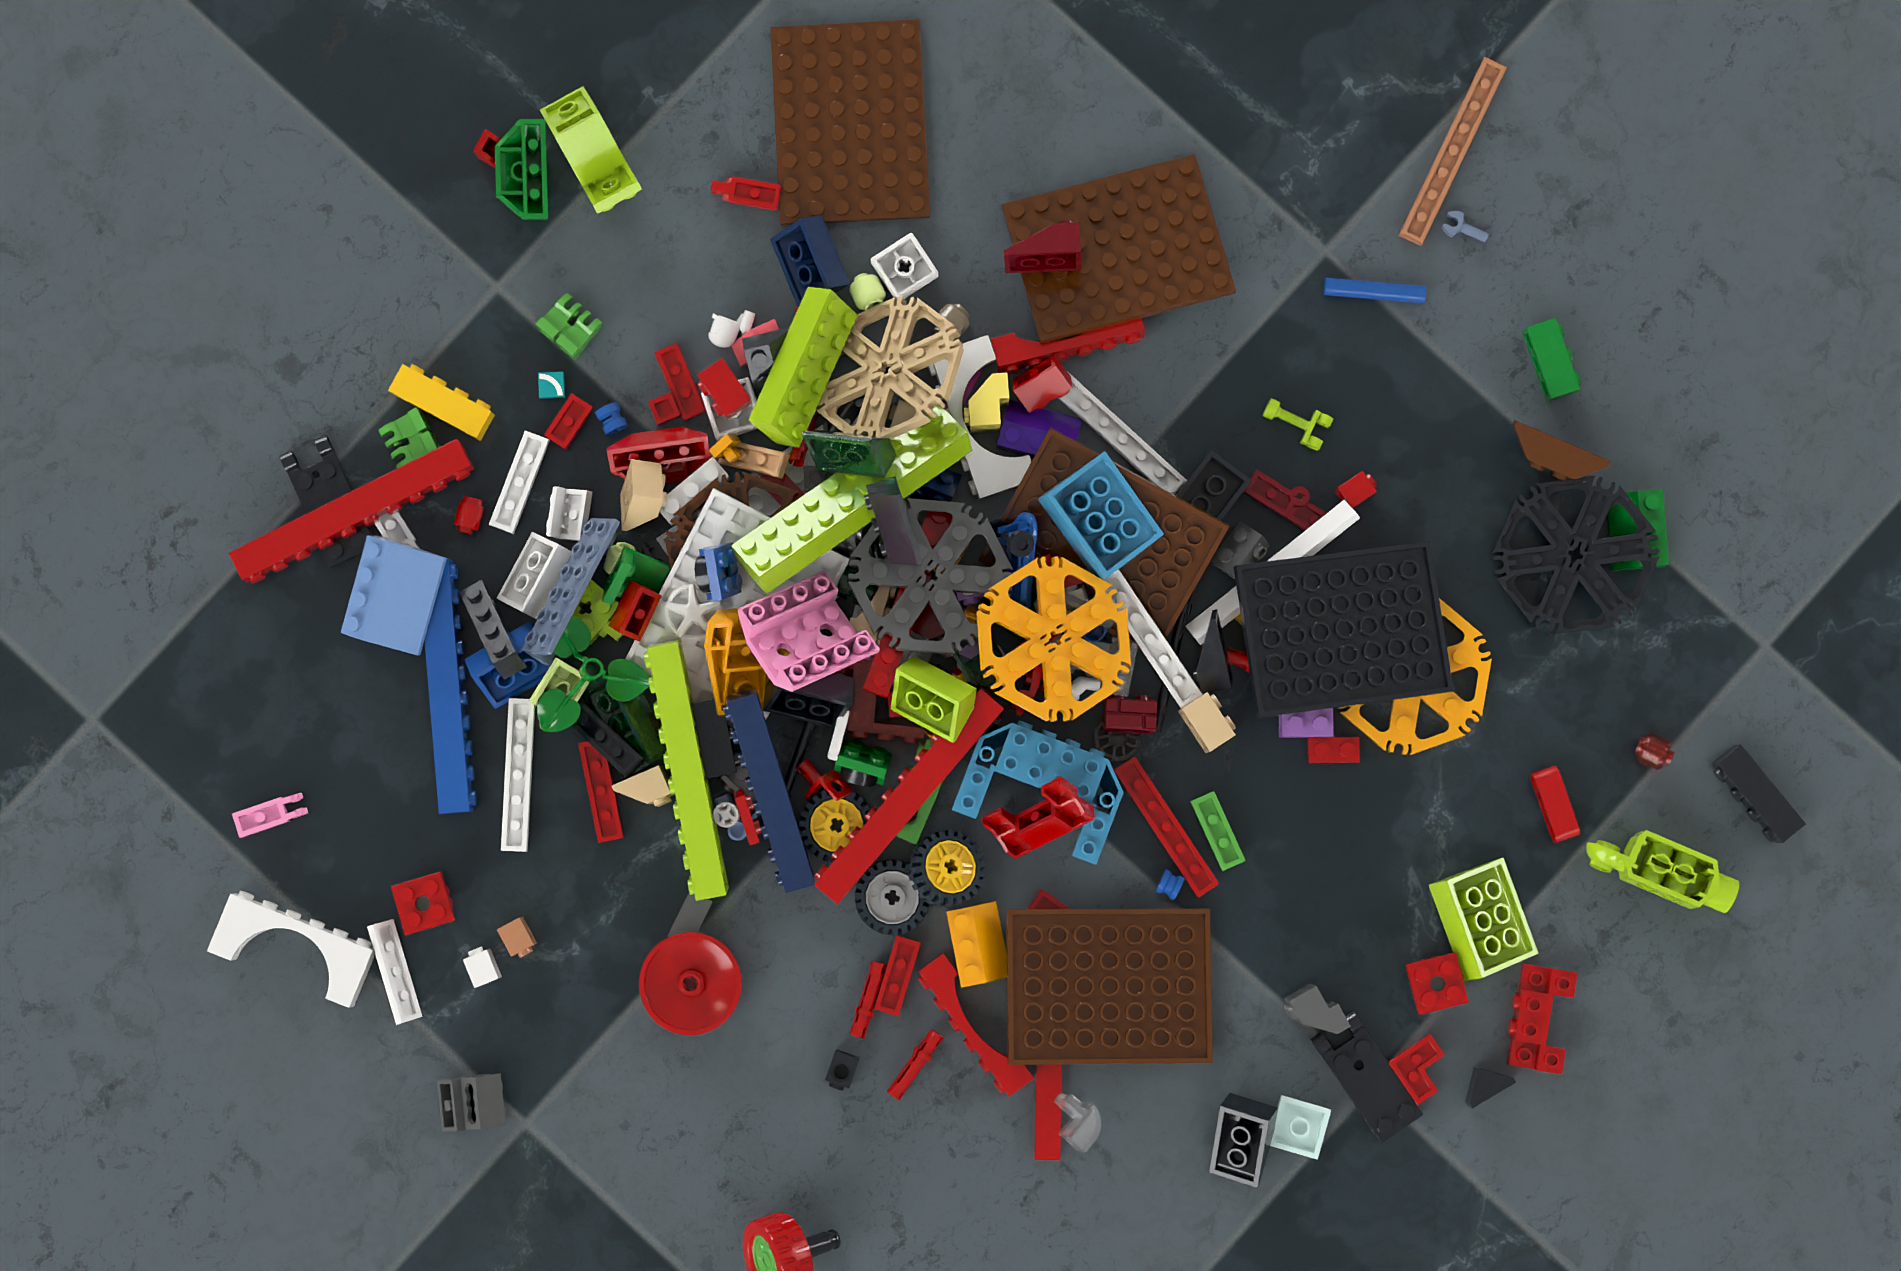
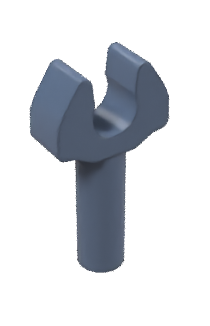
(1463, 227)

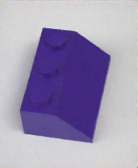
(1025, 431)

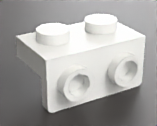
(568, 513)

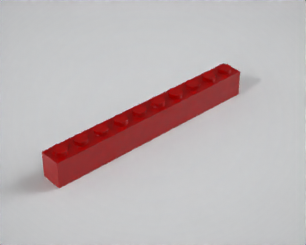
(352, 511)
(903, 802)

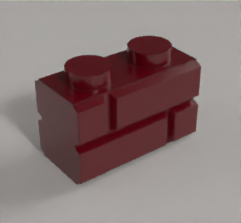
(1129, 715)

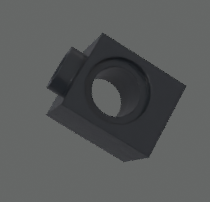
(844, 1058)

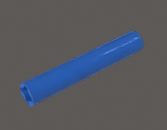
(1374, 290)

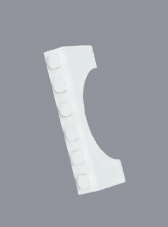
(987, 470)
(346, 958)

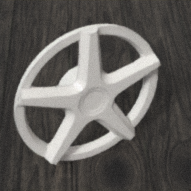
(692, 612)

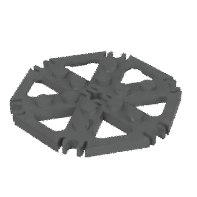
(942, 597)

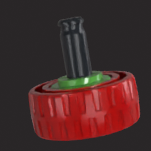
(780, 1244)

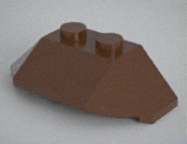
(1556, 454)

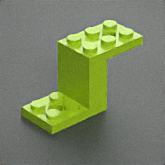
(591, 150)

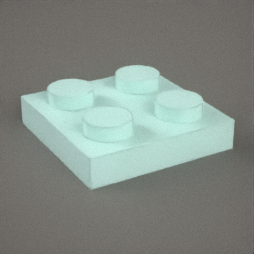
(1300, 1127)

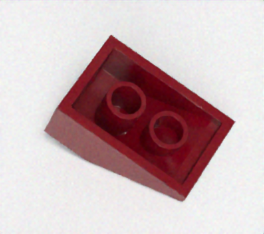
(1047, 250)

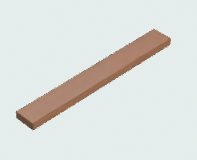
(1452, 151)

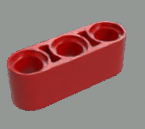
(1555, 804)

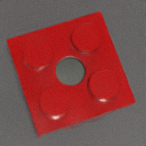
(423, 903)
(1436, 983)

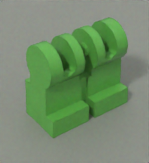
(557, 328)
(412, 428)

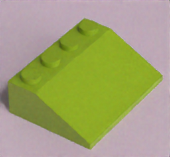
(1483, 919)

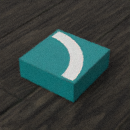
(551, 385)

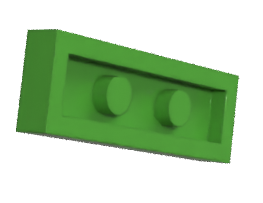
(1217, 831)

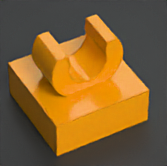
(726, 448)

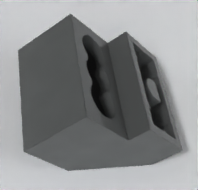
(1311, 1010)
(471, 1102)

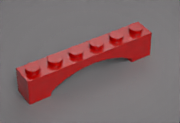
(1017, 353)
(939, 977)

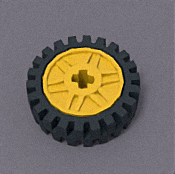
(818, 817)
(961, 861)

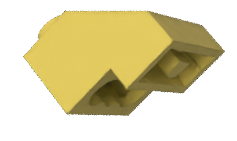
(985, 404)

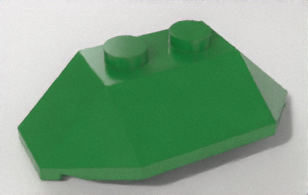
(523, 169)

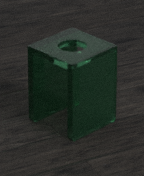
(972, 670)

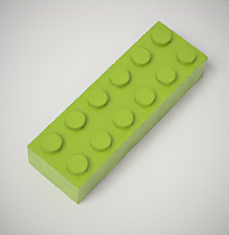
(803, 367)

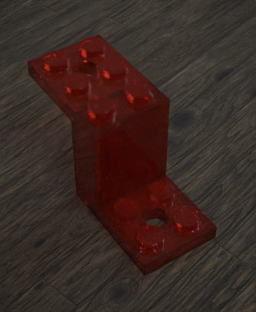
(863, 711)

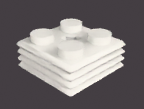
(908, 252)
(738, 423)

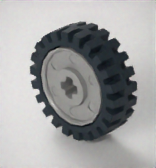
(875, 908)

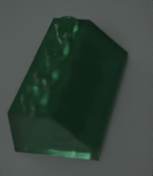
(629, 719)

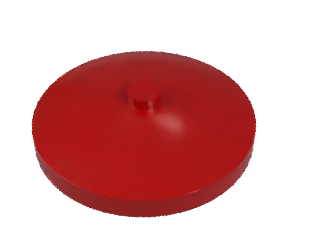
(690, 983)

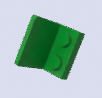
(634, 567)

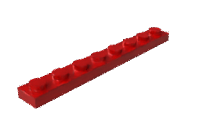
(888, 659)

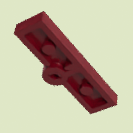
(1287, 503)

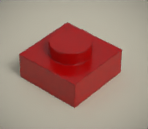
(664, 408)

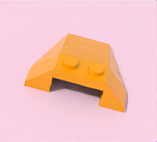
(730, 660)

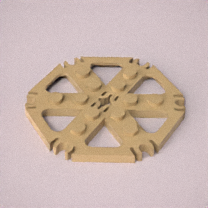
(903, 362)

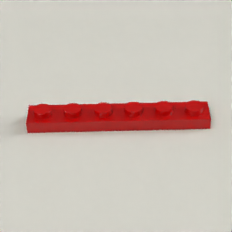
(1166, 827)

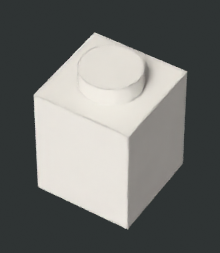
(481, 966)

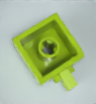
(601, 613)

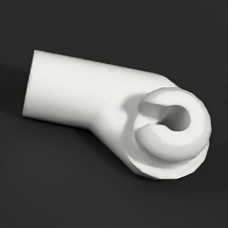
(1081, 684)

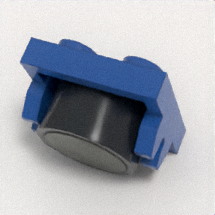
(718, 572)

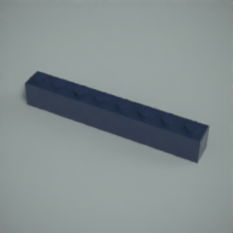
(770, 790)

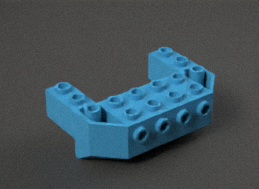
(1037, 761)

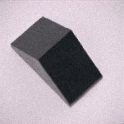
(1485, 1085)

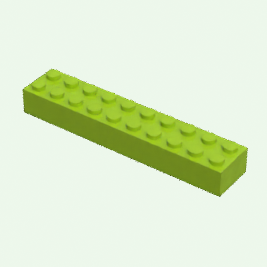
(838, 504)
(688, 777)

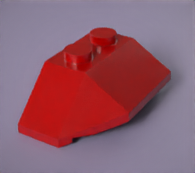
(677, 449)

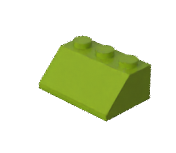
(932, 698)

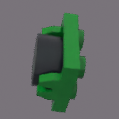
(862, 763)

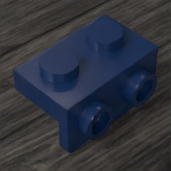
(939, 488)

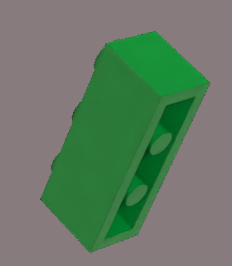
(1551, 359)

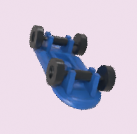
(1021, 543)

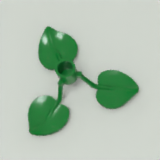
(624, 681)

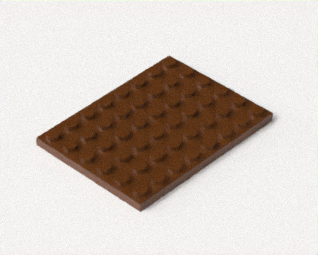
(850, 121)
(1143, 249)
(1161, 573)
(1108, 986)

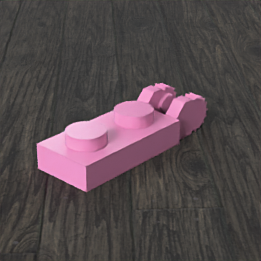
(266, 815)

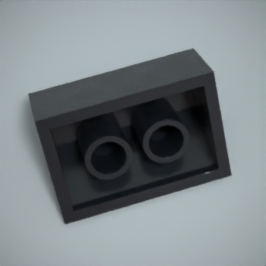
(761, 354)
(892, 522)

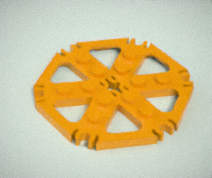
(1034, 652)
(1447, 705)

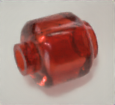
(1654, 751)

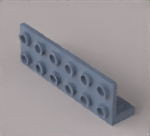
(564, 597)

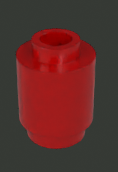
(468, 515)

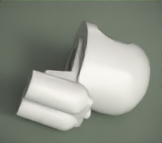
(725, 331)

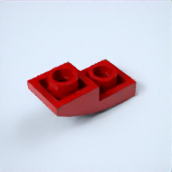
(1032, 680)

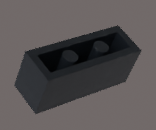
(714, 739)

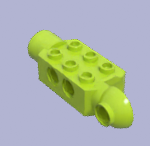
(1667, 871)

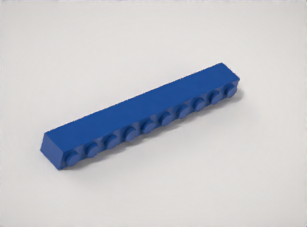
(449, 700)

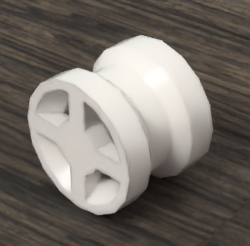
(723, 813)

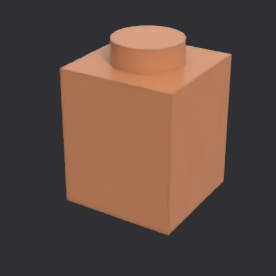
(517, 937)

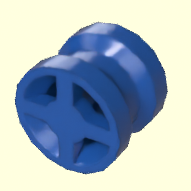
(1169, 884)

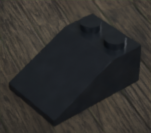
(1242, 1139)

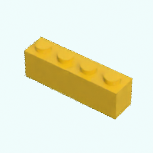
(442, 402)

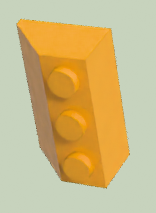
(978, 943)

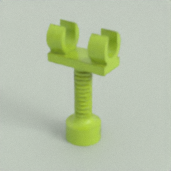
(1274, 410)

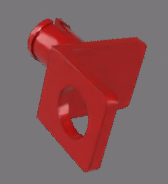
(819, 782)

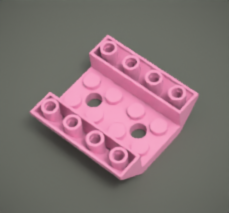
(794, 622)

